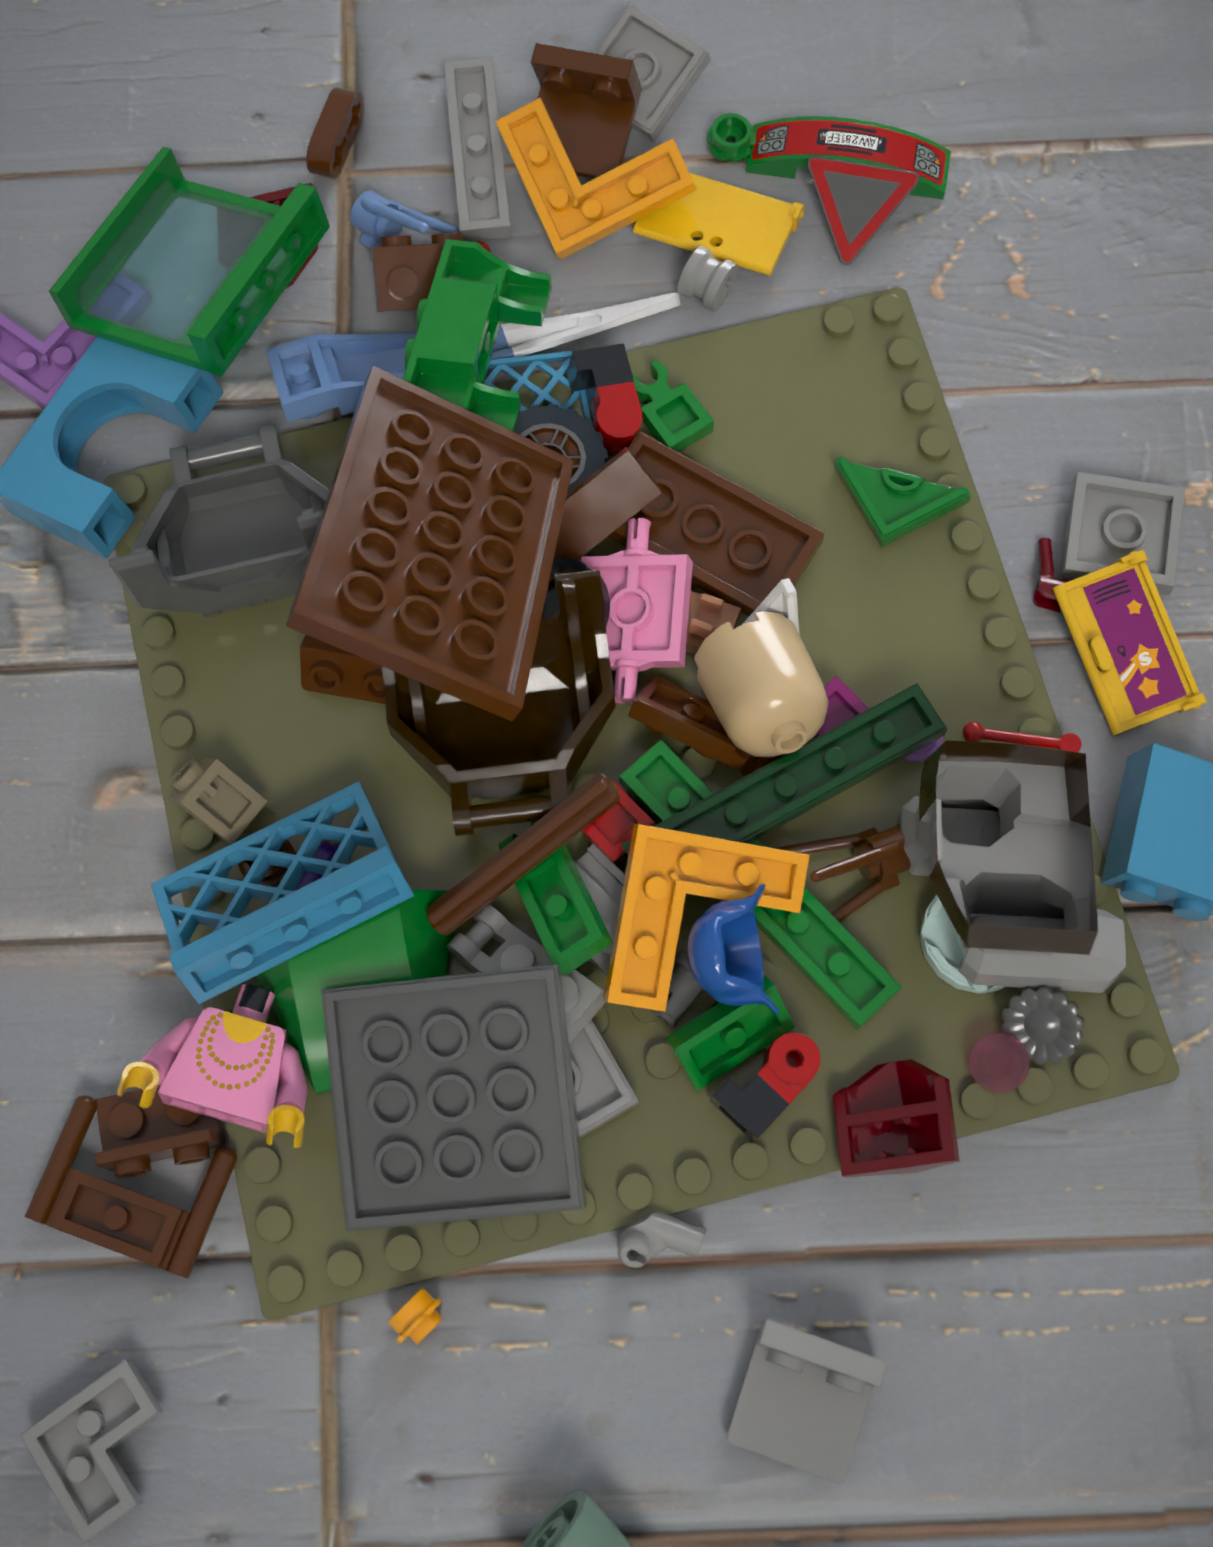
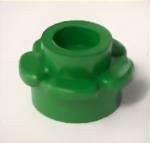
(734, 128)

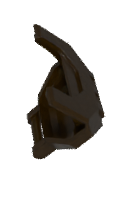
(544, 746)

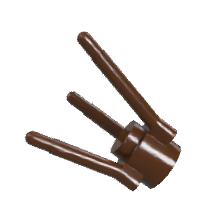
(877, 857)

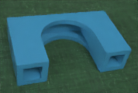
(109, 381)

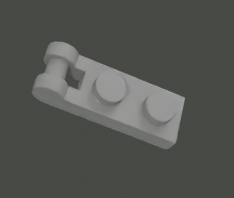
(519, 950)

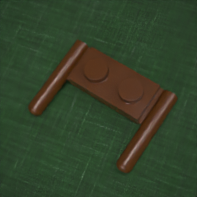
(119, 1216)

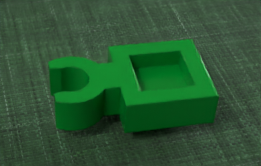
(672, 414)

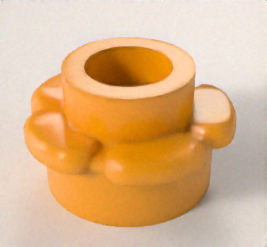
(416, 1317)

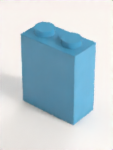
(1164, 832)

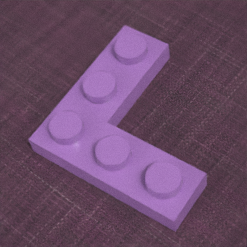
(37, 366)

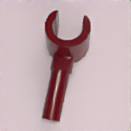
(1044, 594)

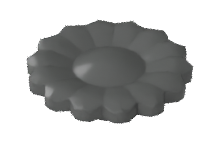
(1044, 1023)

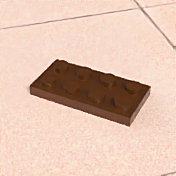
(731, 535)

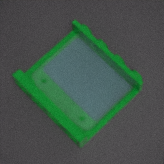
(187, 266)

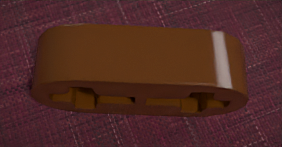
(334, 133)

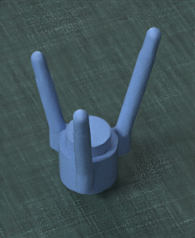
(386, 218)

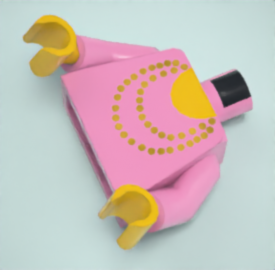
(228, 1068)

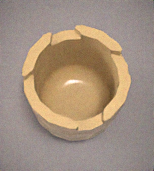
(762, 685)

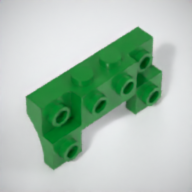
(461, 325)

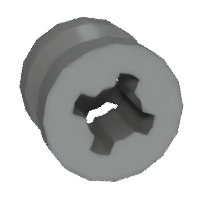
(707, 278)

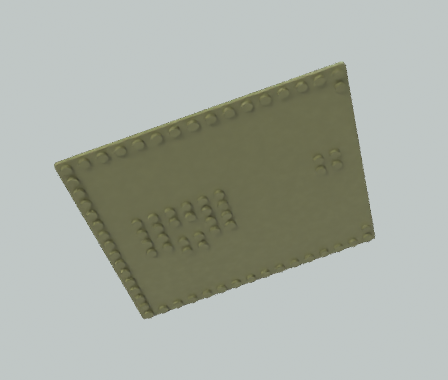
(879, 618)

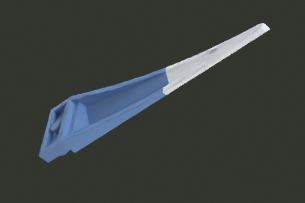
(332, 368)

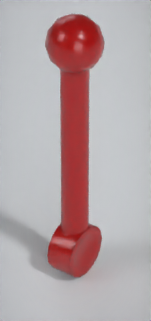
(975, 732)

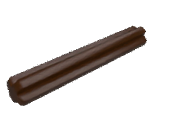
(523, 854)

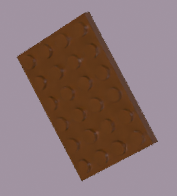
(435, 546)

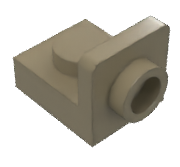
(216, 797)

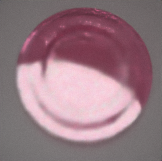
(999, 1063)

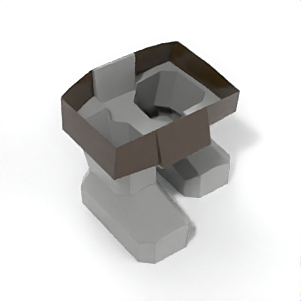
(1012, 840)

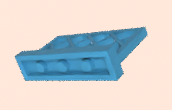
(292, 918)

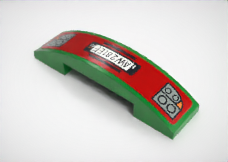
(792, 141)

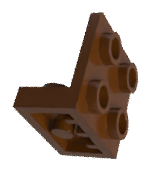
(590, 104)

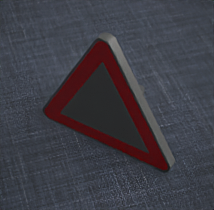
(858, 200)

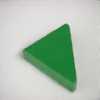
(895, 500)

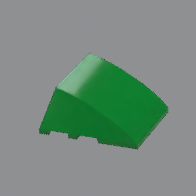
(379, 950)

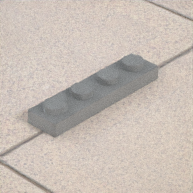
(477, 149)

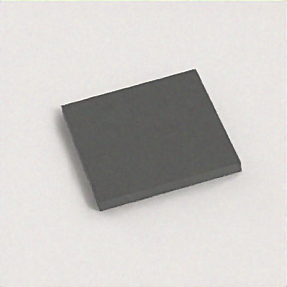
(453, 1098)

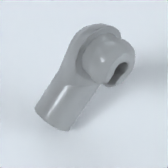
(656, 1233)

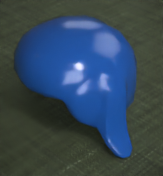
(727, 953)

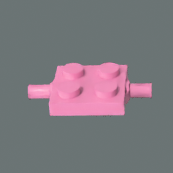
(646, 608)

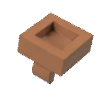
(705, 616)

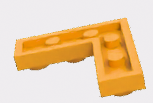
(588, 212)
(657, 877)

